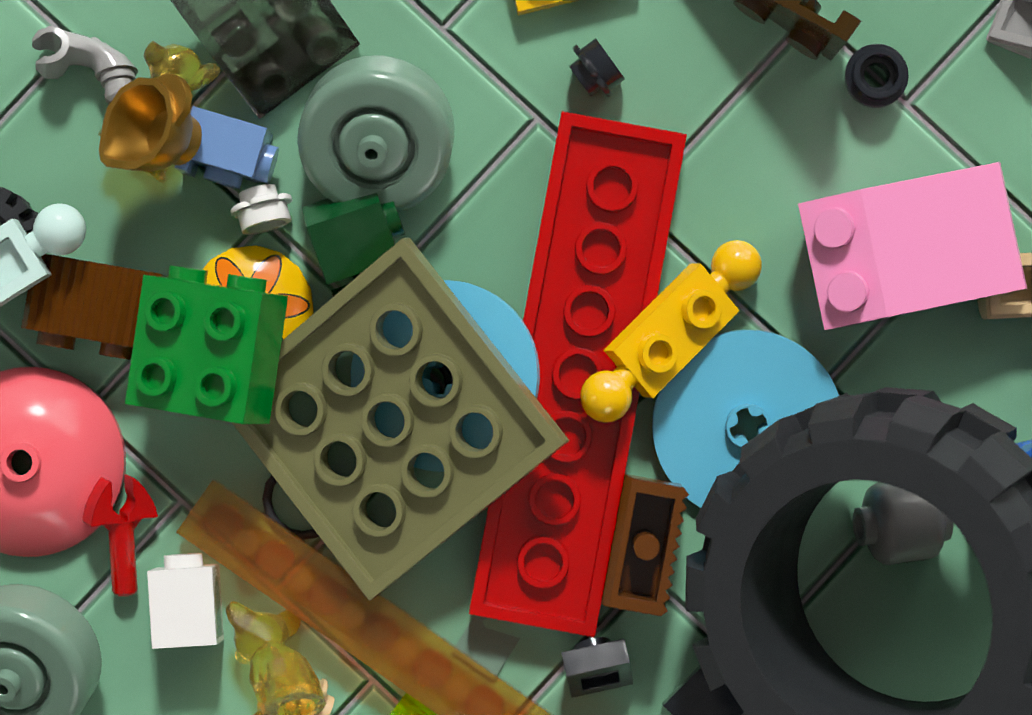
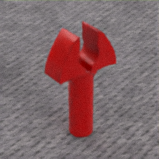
(120, 528)

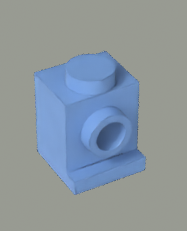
(231, 150)

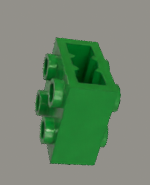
(207, 346)

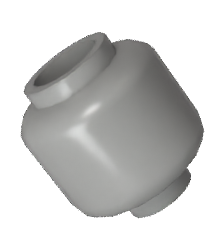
(899, 525)

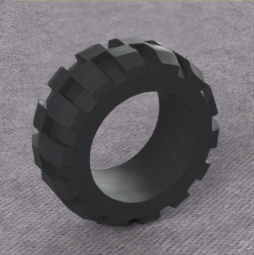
(756, 522)

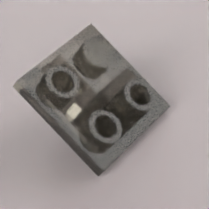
(269, 44)

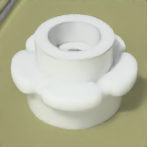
(262, 209)

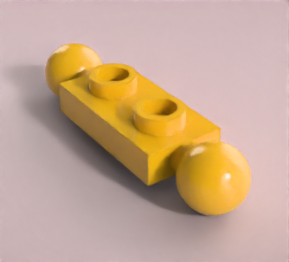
(671, 331)

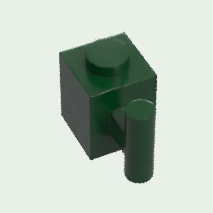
(351, 234)

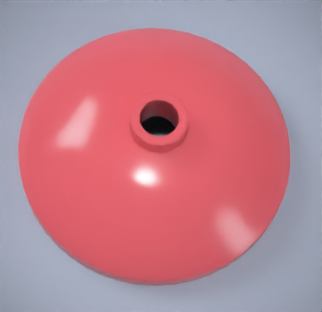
(71, 448)

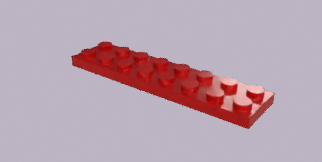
(589, 280)

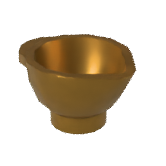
(150, 125)

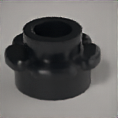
(595, 69)

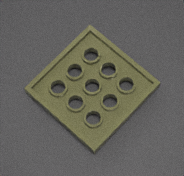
(481, 384)

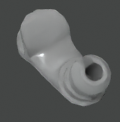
(108, 64)

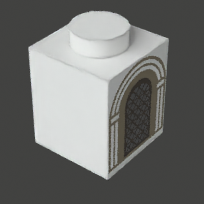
(185, 602)

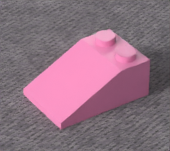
(912, 245)

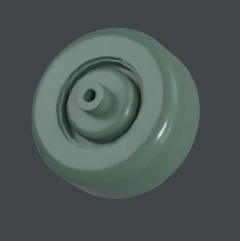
(377, 131)
(45, 654)

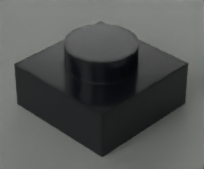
(597, 666)

